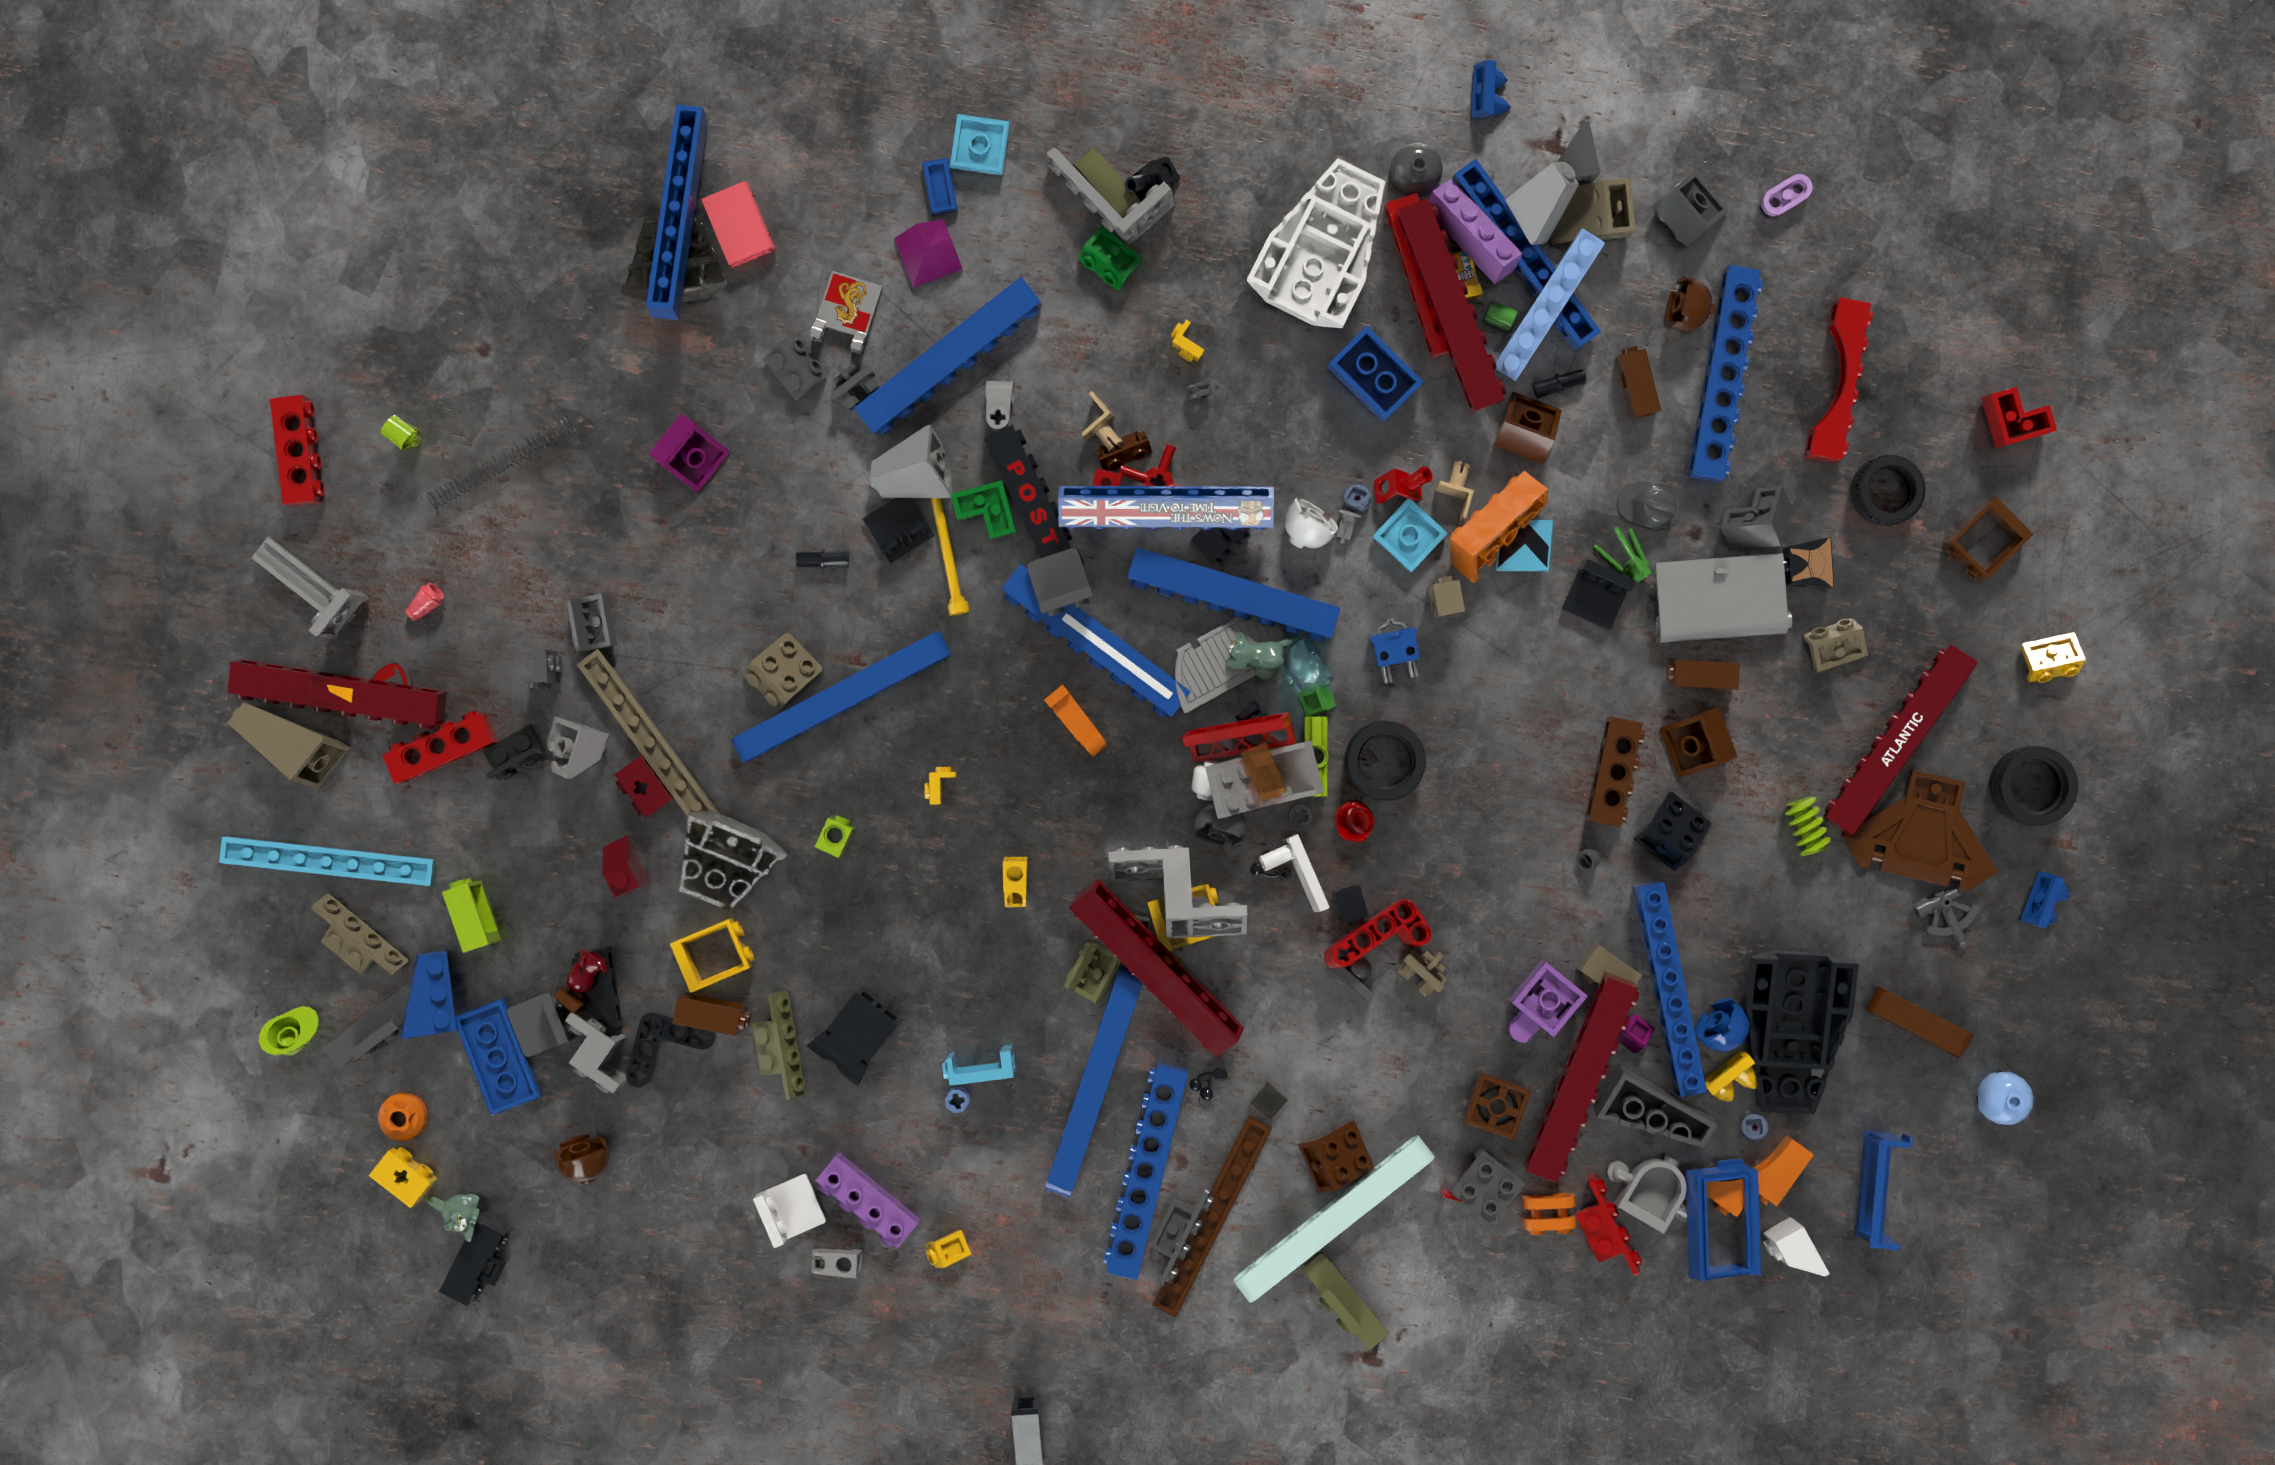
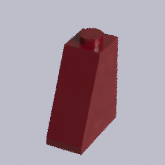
(623, 867)

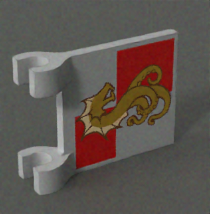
(847, 308)

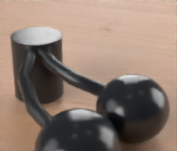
(1256, 869)
(1206, 1093)

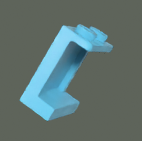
(980, 1073)

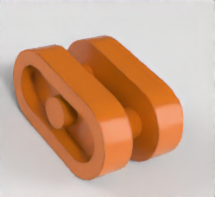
(1560, 1222)

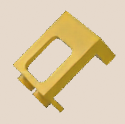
(1157, 912)

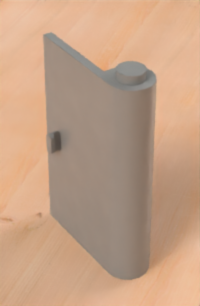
(1737, 601)

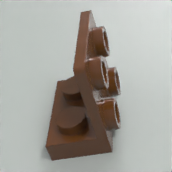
(1336, 1157)

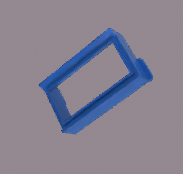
(1874, 1187)
(1698, 1223)

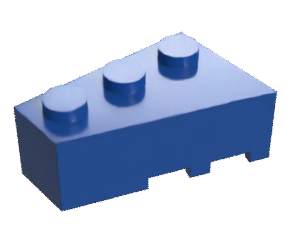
(430, 998)

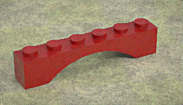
(1848, 327)

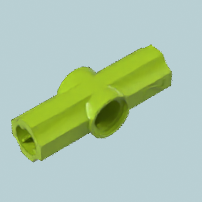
(1317, 731)

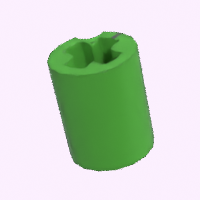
(1500, 316)

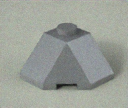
(574, 747)

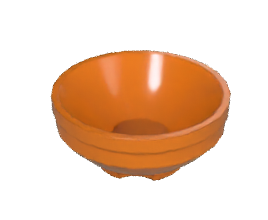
(415, 1114)

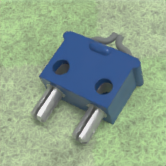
(1395, 646)

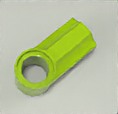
(401, 433)

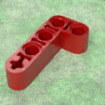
(1372, 937)

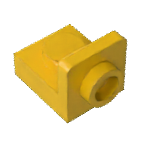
(947, 1250)

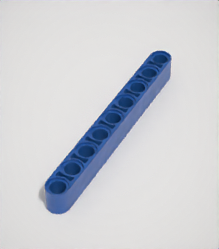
(841, 697)
(1094, 1083)

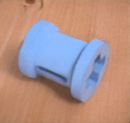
(962, 1092)

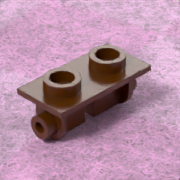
(1135, 448)

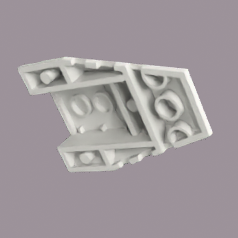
(1322, 248)

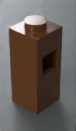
(1637, 383)
(1703, 674)

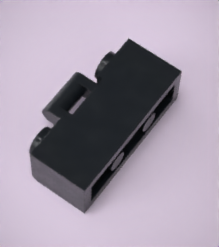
(467, 1271)

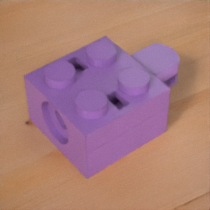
(1541, 1001)

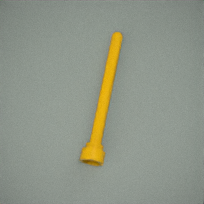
(957, 604)

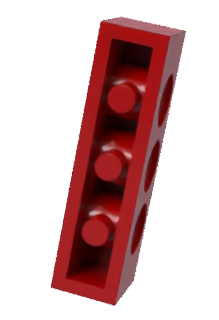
(283, 412)
(480, 737)

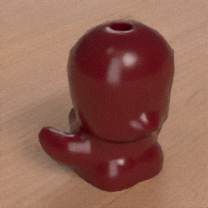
(583, 972)

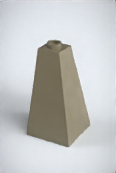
(291, 747)

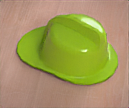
(289, 1031)

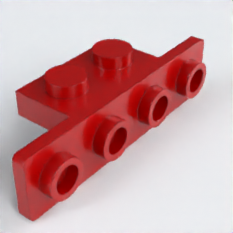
(1603, 1229)

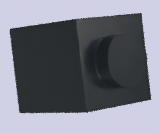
(1351, 905)

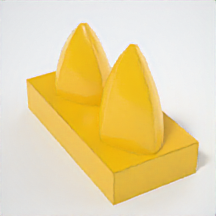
(1736, 1067)

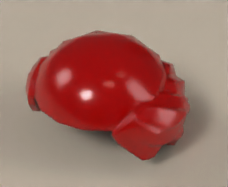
(1354, 821)

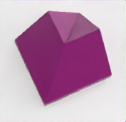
(928, 252)

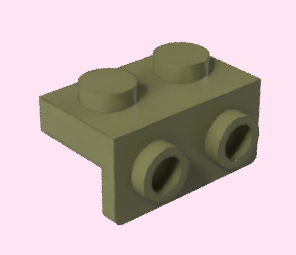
(1092, 971)

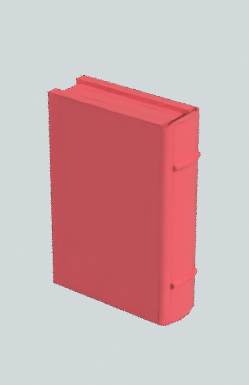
(738, 224)

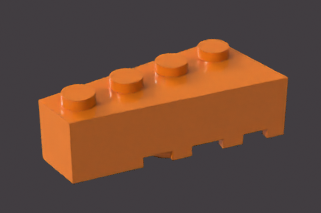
(1496, 524)

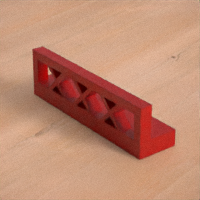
(1239, 731)

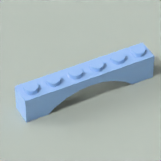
(1549, 304)

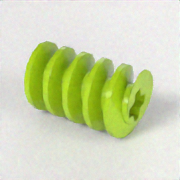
(1808, 826)

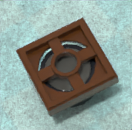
(1496, 1105)

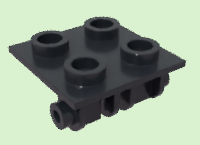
(898, 528)

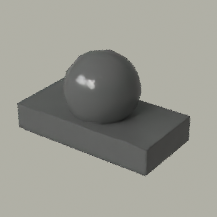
(1354, 976)

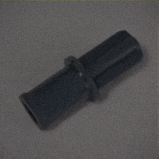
(1559, 383)
(822, 559)

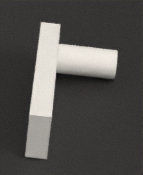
(1294, 851)

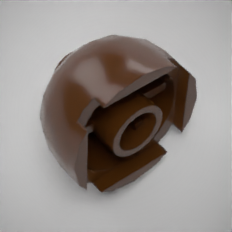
(1689, 305)
(582, 1158)

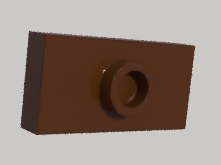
(571, 1000)

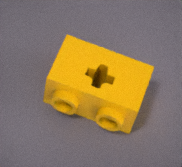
(389, 1175)

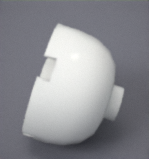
(1307, 525)

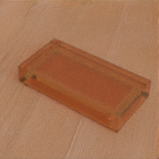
(1264, 772)

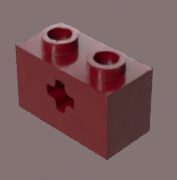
(641, 772)

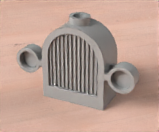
(1651, 1191)

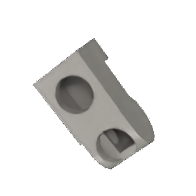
(837, 1262)

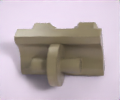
(1427, 967)

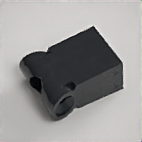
(855, 1035)

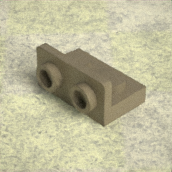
(1836, 644)

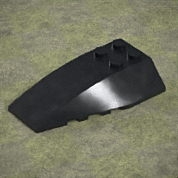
(1797, 1022)

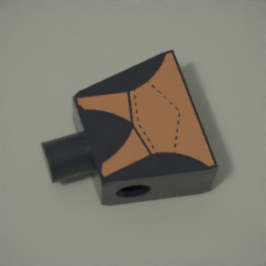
(1809, 564)

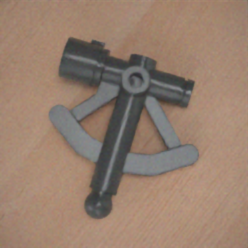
(1942, 903)

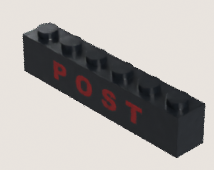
(1028, 492)

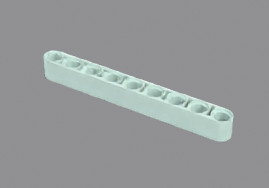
(1333, 1218)

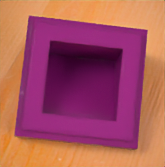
(1636, 1034)

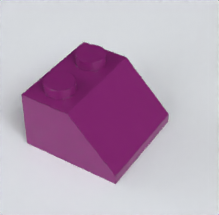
(689, 452)

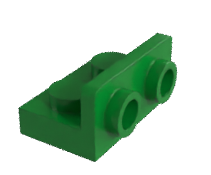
(1109, 258)

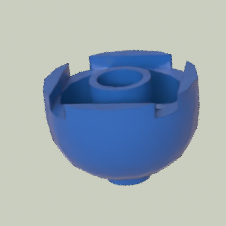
(1724, 1027)

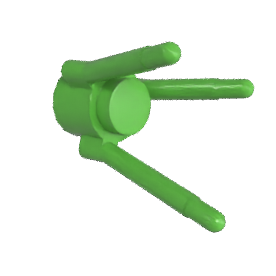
(1636, 567)

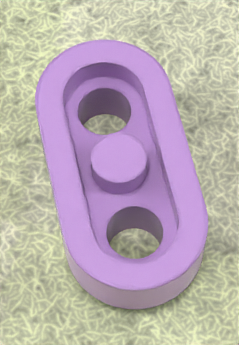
(1786, 196)

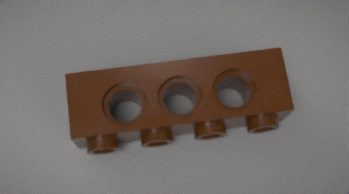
(1597, 808)

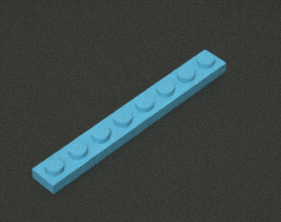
(327, 861)

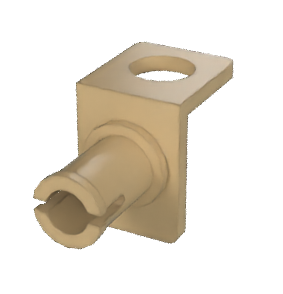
(1101, 427)
(1456, 487)

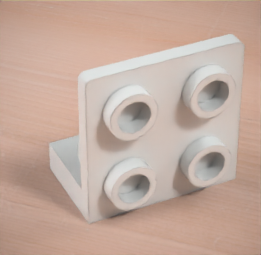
(789, 1209)

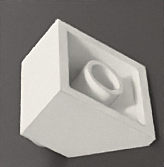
(1793, 1246)

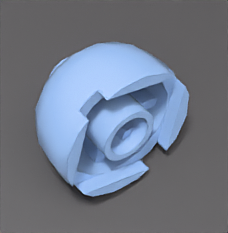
(2005, 1098)

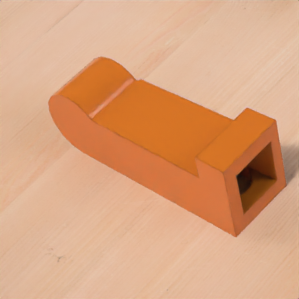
(1076, 720)

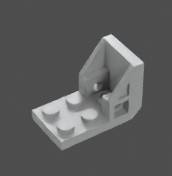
(1235, 790)

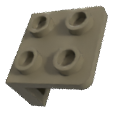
(782, 671)

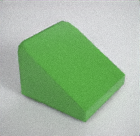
(1316, 701)

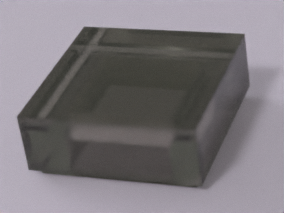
(1268, 1100)

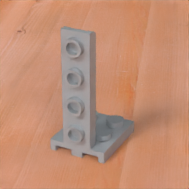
(1138, 216)
(335, 605)

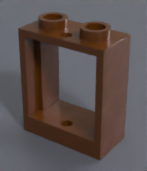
(2007, 521)
(711, 1014)

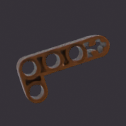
(1919, 1022)

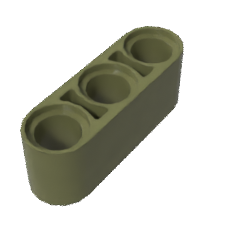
(1106, 181)

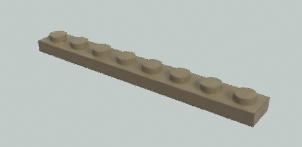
(644, 734)

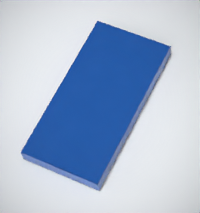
(497, 1057)

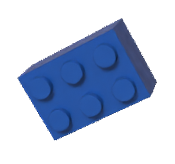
(1374, 374)

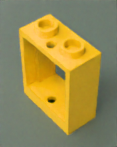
(688, 965)

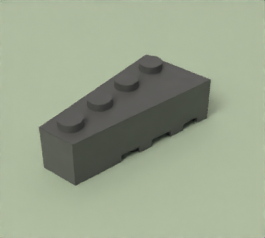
(1646, 1106)

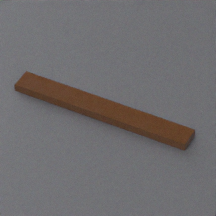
(1226, 1190)

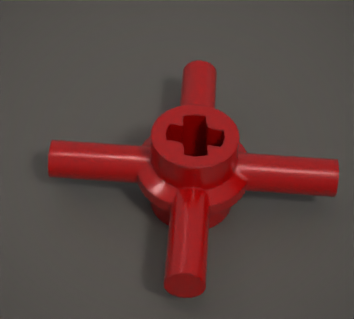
(1152, 474)

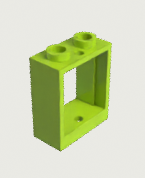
(471, 914)

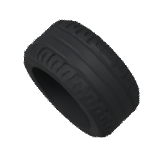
(1915, 490)

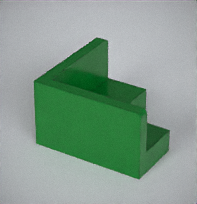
(990, 501)

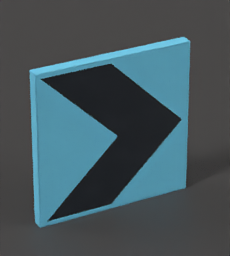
(1529, 548)

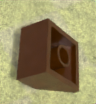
(1528, 428)
(1698, 742)

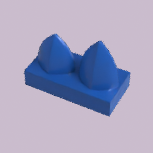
(1485, 81)
(2042, 899)

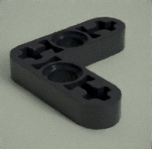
(662, 1032)

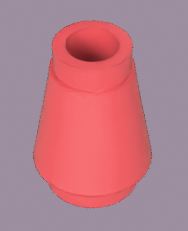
(425, 601)

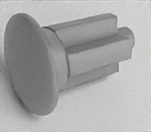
(1346, 525)

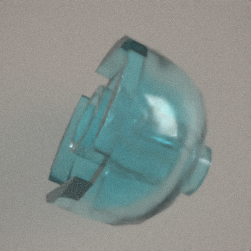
(1306, 668)

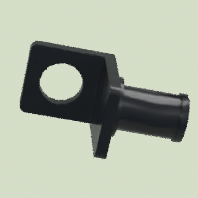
(1151, 175)

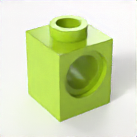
(826, 844)

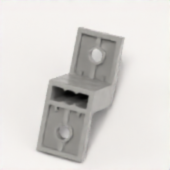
(1174, 869)

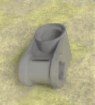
(999, 401)

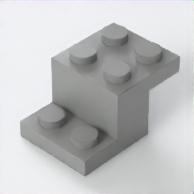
(596, 1051)

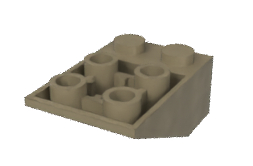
(1600, 209)

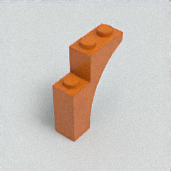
(1775, 1178)

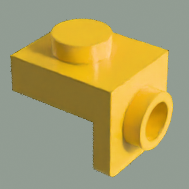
(1187, 348)
(933, 789)

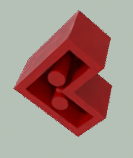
(2009, 421)

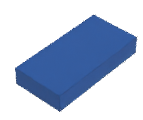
(939, 186)

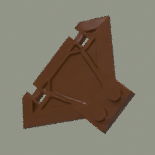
(1924, 836)

